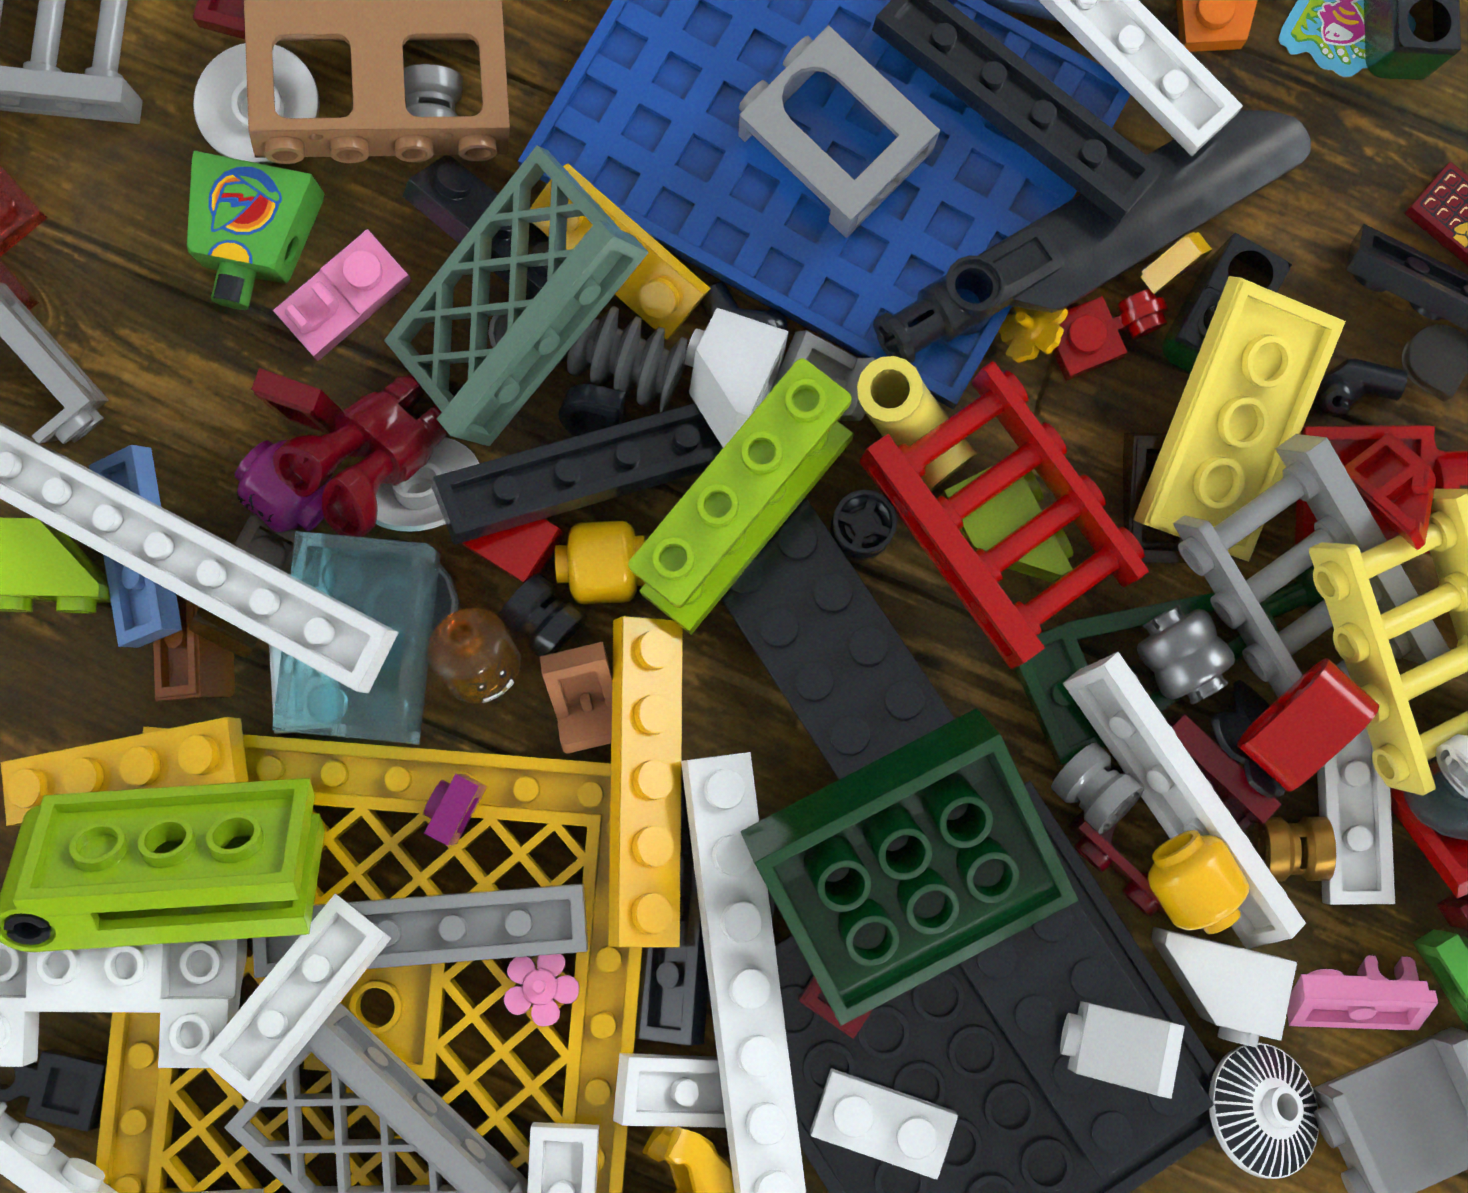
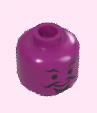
(271, 498)

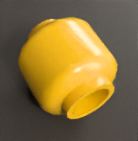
(598, 562)
(1198, 882)

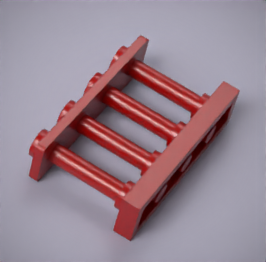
(977, 573)

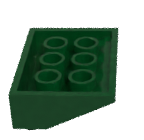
(910, 865)

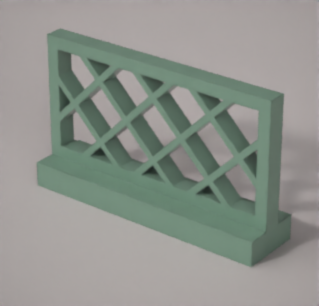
(537, 329)

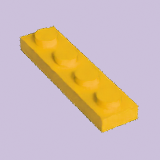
(158, 759)

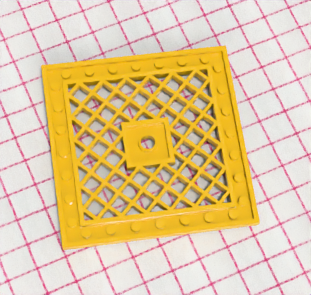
(142, 1098)

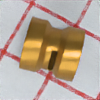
(1297, 848)

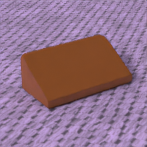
(191, 665)

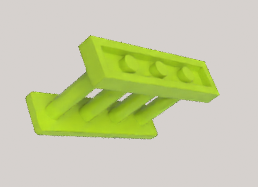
(744, 496)

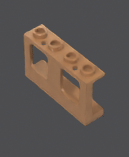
(379, 113)

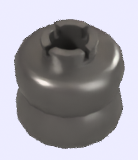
(1185, 654)

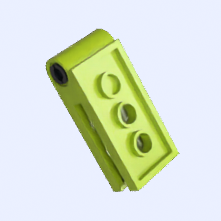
(163, 866)

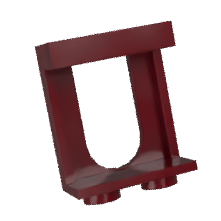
(1228, 782)

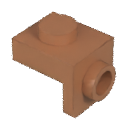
(581, 695)

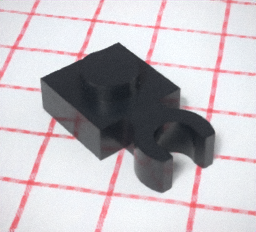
(61, 1089)

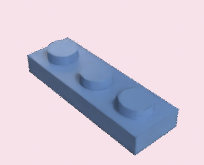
(139, 606)

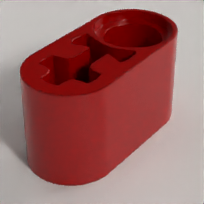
(1308, 725)

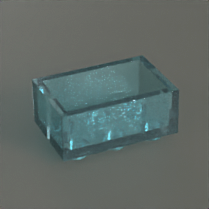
(397, 588)

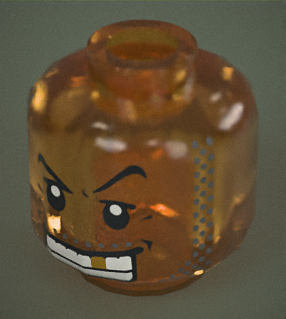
(474, 655)

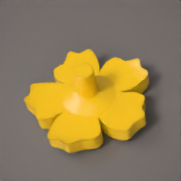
(1031, 331)

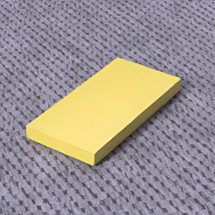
(1238, 406)

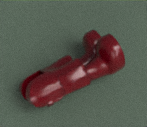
(371, 428)

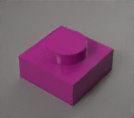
(452, 808)

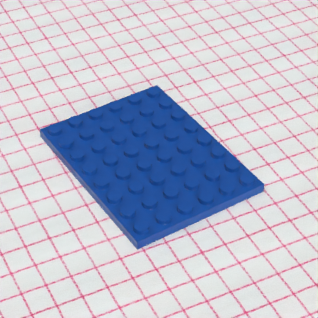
(658, 130)

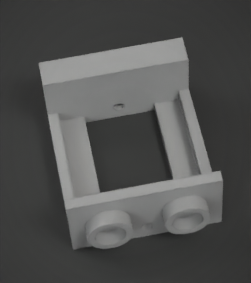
(768, 122)
(54, 369)

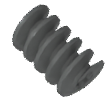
(628, 358)

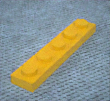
(645, 783)

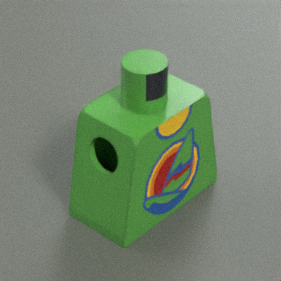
(248, 222)

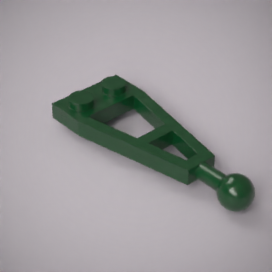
(1044, 674)

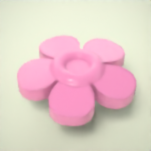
(540, 988)

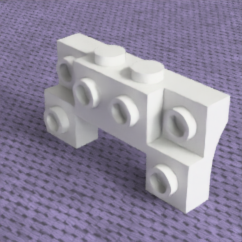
(186, 982)

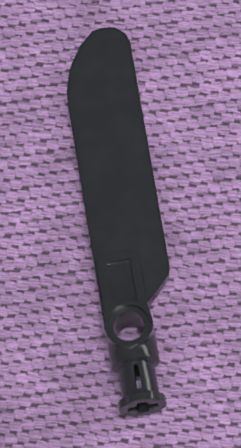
(1085, 248)

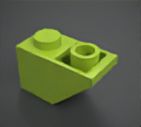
(1005, 515)
(47, 567)

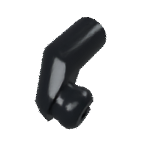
(1353, 380)

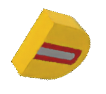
(1176, 262)

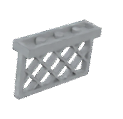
(399, 1100)

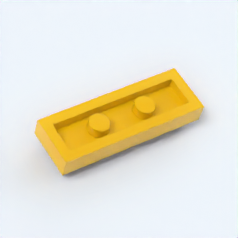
(660, 286)

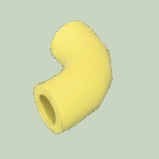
(906, 410)

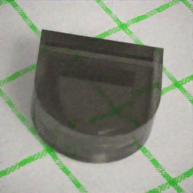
(1437, 360)

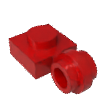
(1093, 336)

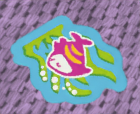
(1330, 32)

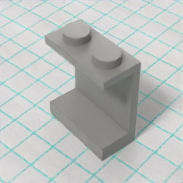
(1401, 1116)

